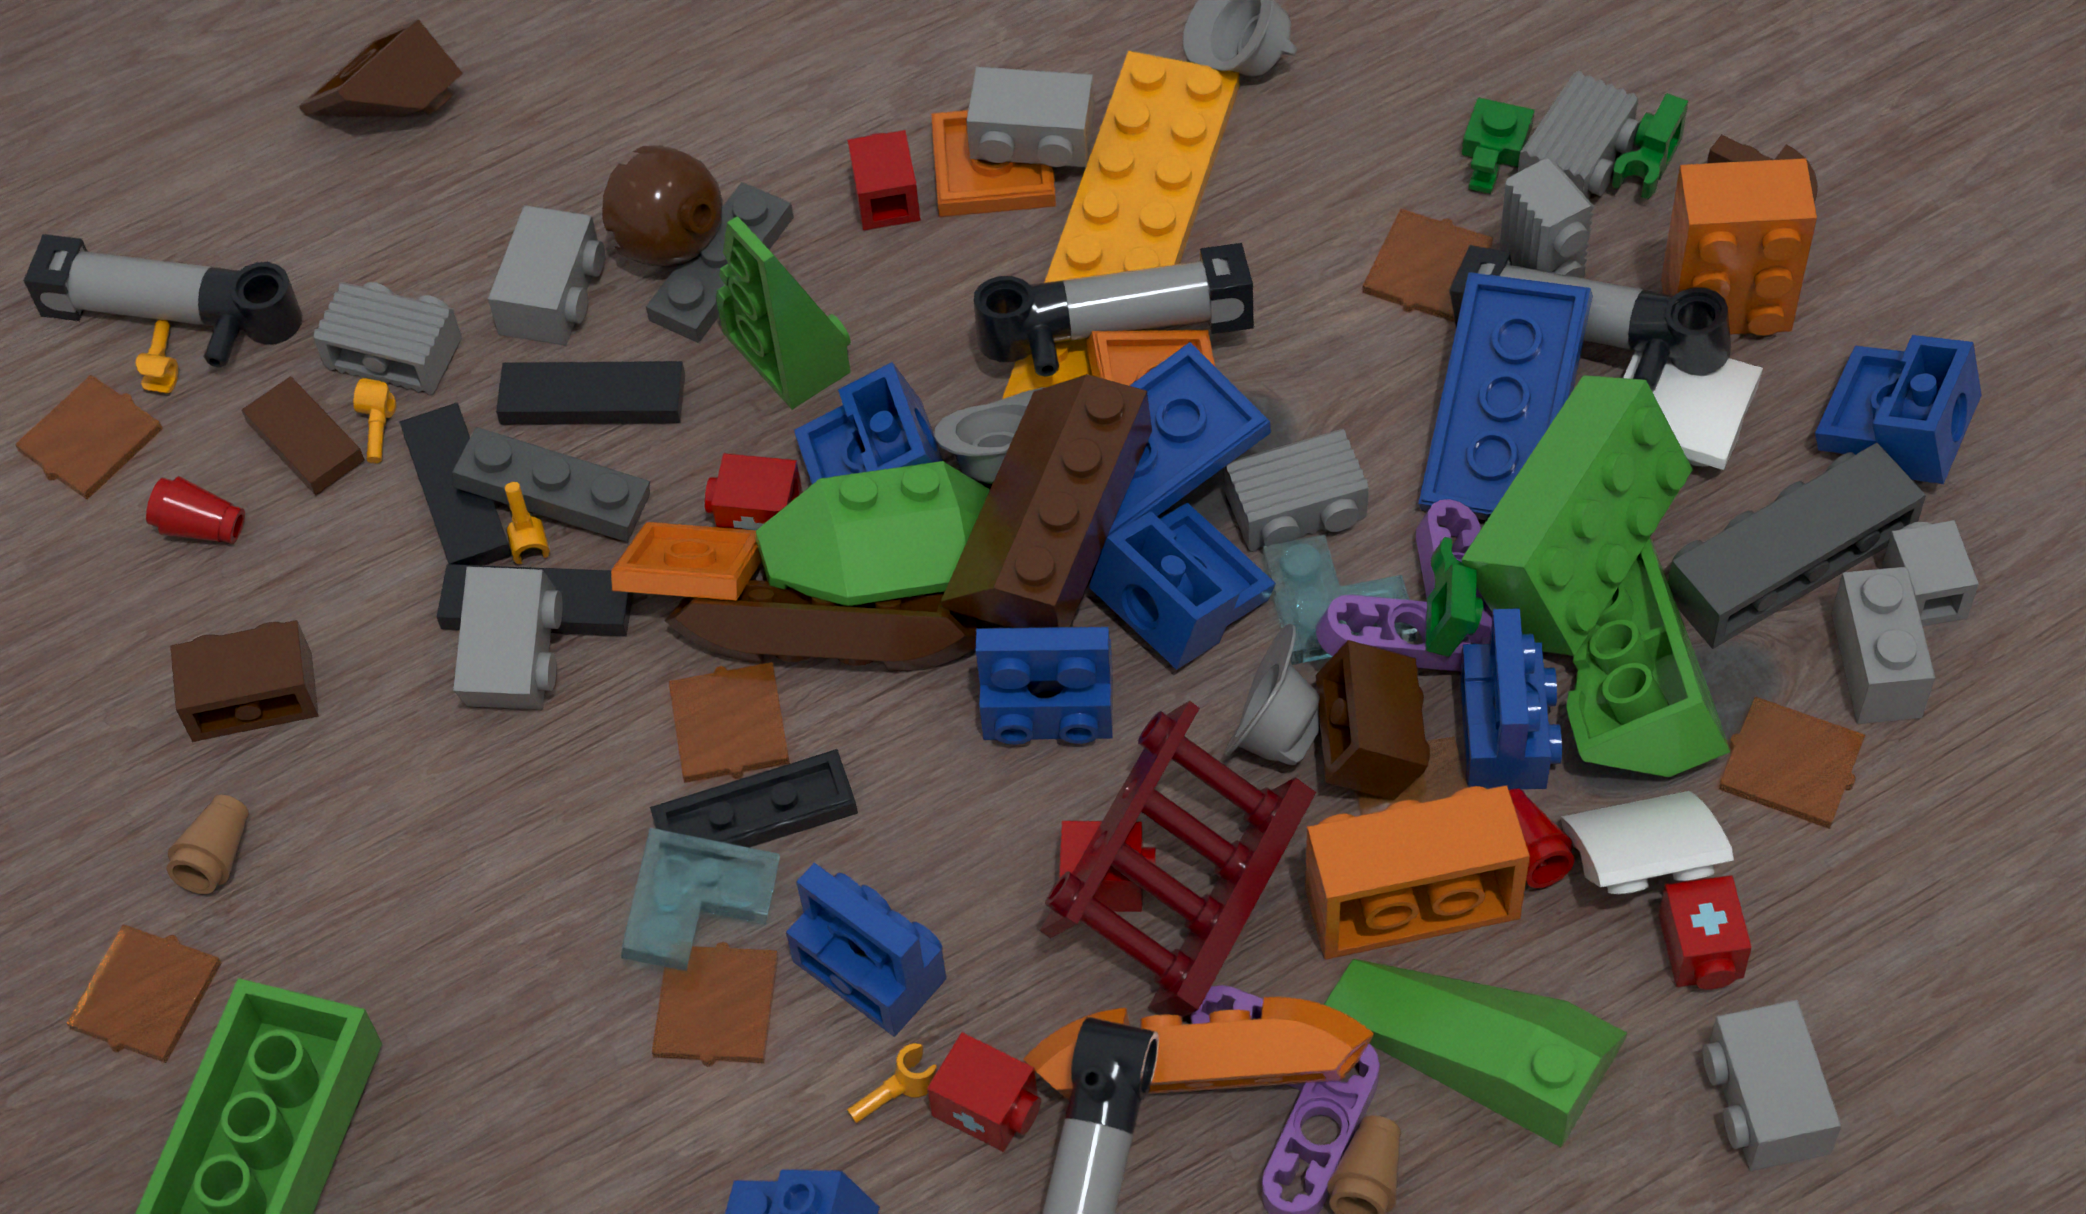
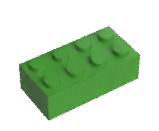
(1580, 511)
(265, 1106)

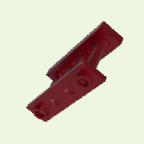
(1242, 866)

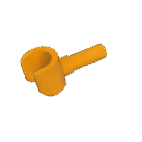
(158, 371)
(376, 400)
(524, 530)
(900, 1083)

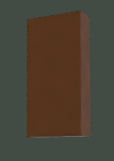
(303, 435)

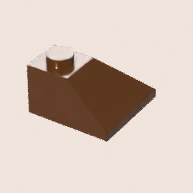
(389, 78)

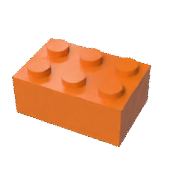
(1744, 236)
(1415, 871)

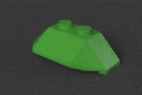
(873, 534)

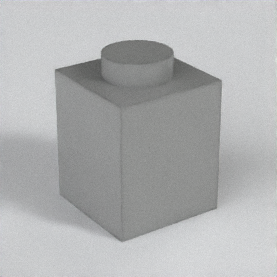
(1937, 568)

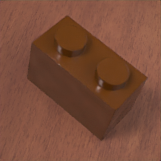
(244, 680)
(1371, 720)

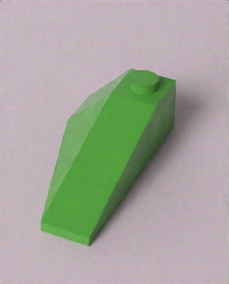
(777, 321)
(1640, 683)
(1496, 1045)

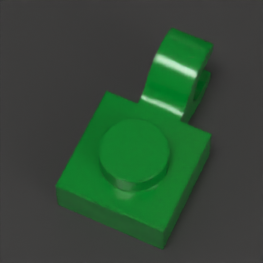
(1495, 138)
(1658, 139)
(1452, 604)

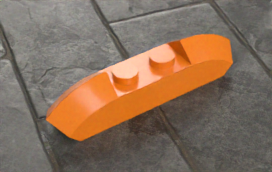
(1286, 1046)

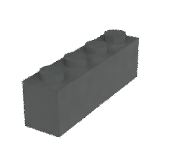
(1793, 544)

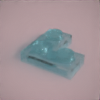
(1308, 585)
(691, 876)

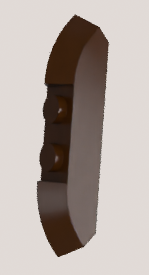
(795, 627)

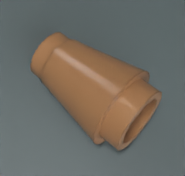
(208, 846)
(1367, 1170)

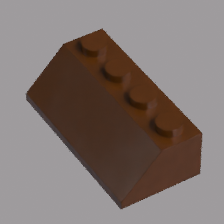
(1052, 504)

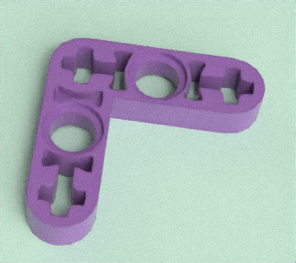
(1365, 611)
(1338, 1100)

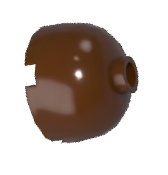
(662, 206)

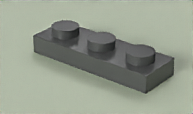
(688, 296)
(552, 483)

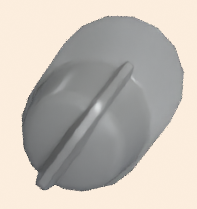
(1238, 35)
(982, 435)
(1280, 707)

